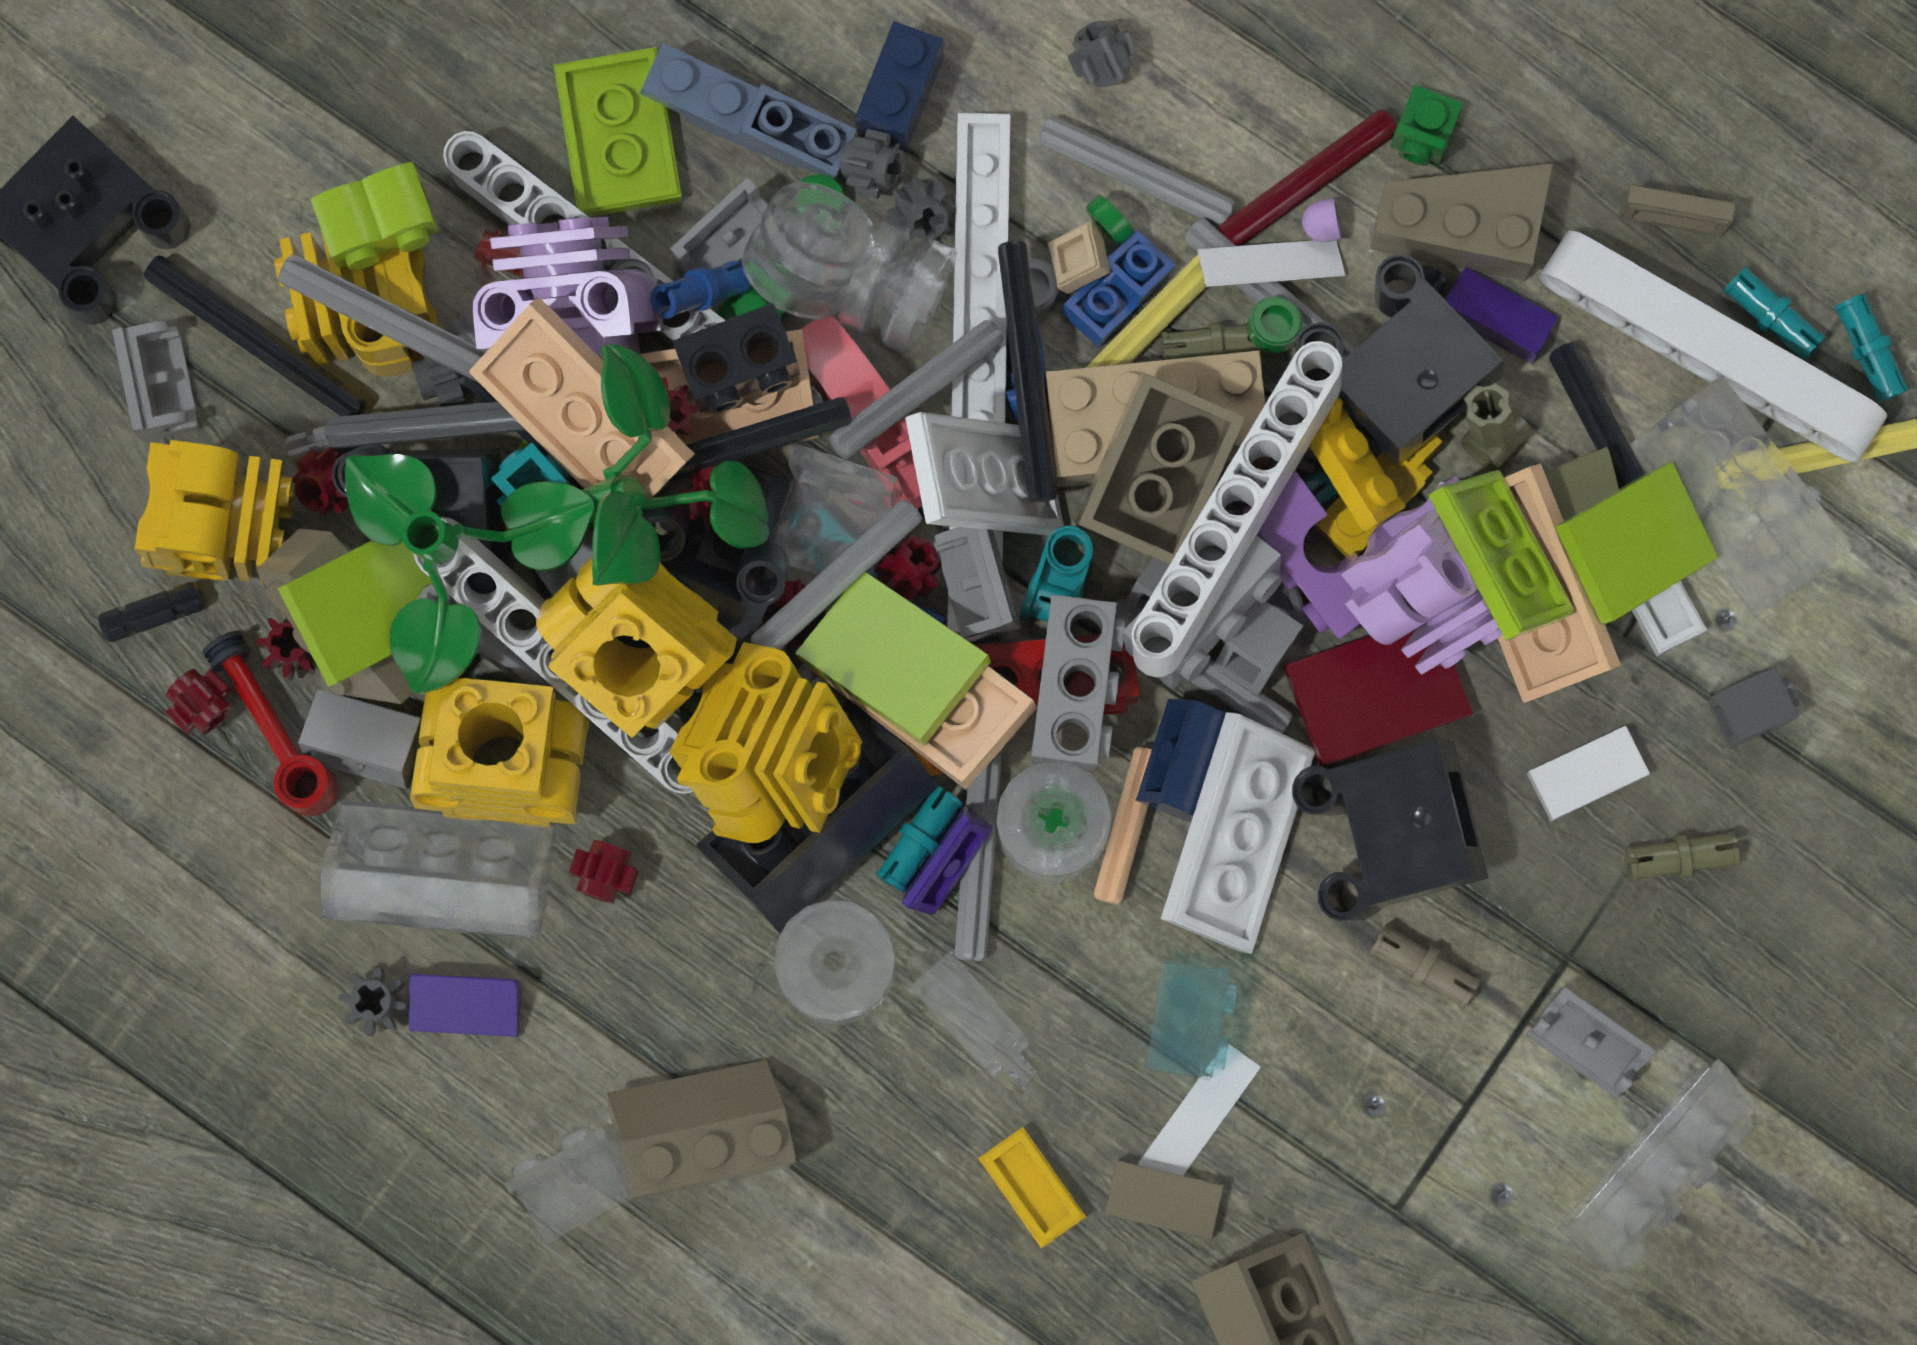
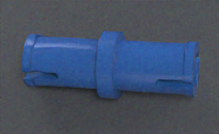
(699, 289)

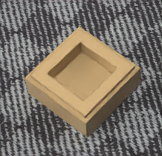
(1079, 257)

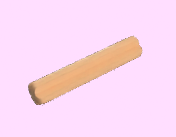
(1124, 834)

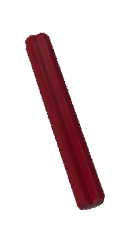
(1309, 178)

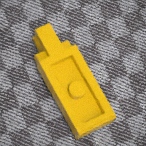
(1354, 470)
(1409, 479)

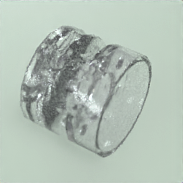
(1070, 850)

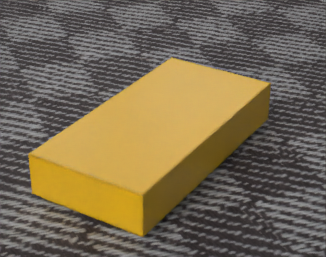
(1032, 1187)

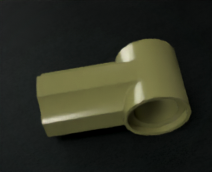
(1493, 426)

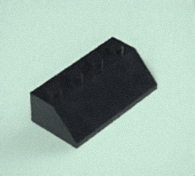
(802, 865)

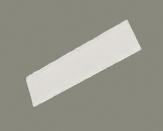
(1270, 262)
(1200, 1115)

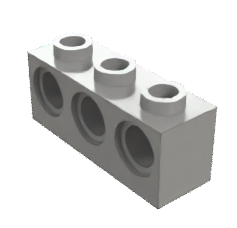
(1067, 655)

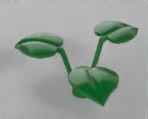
(393, 506)
(623, 542)

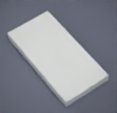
(975, 476)
(1237, 834)

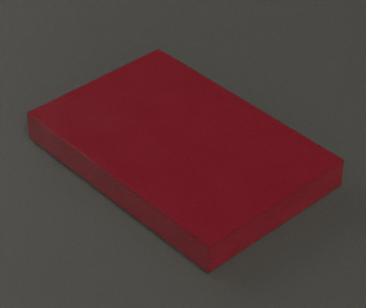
(1371, 697)

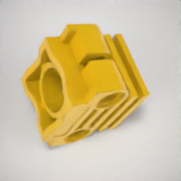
(395, 278)
(208, 513)
(629, 682)
(765, 747)
(528, 789)

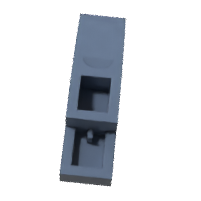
(747, 114)

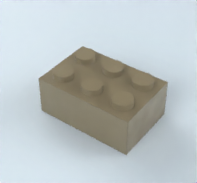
(1159, 468)

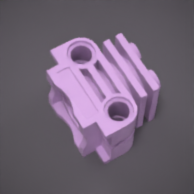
(570, 278)
(1418, 582)

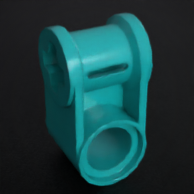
(1056, 578)

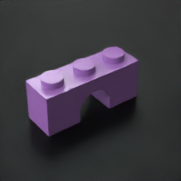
(1324, 586)

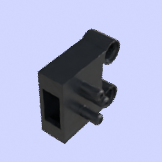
(74, 207)
(1411, 370)
(463, 492)
(737, 599)
(1406, 826)

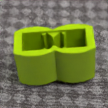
(375, 216)

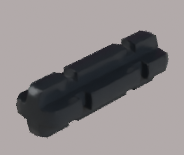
(151, 611)

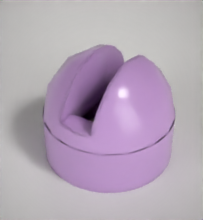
(1322, 221)

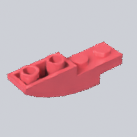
(842, 370)

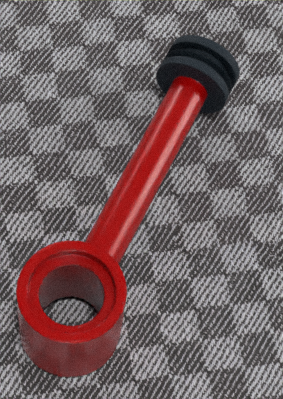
(228, 654)

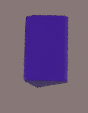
(1501, 315)
(947, 862)
(464, 1005)

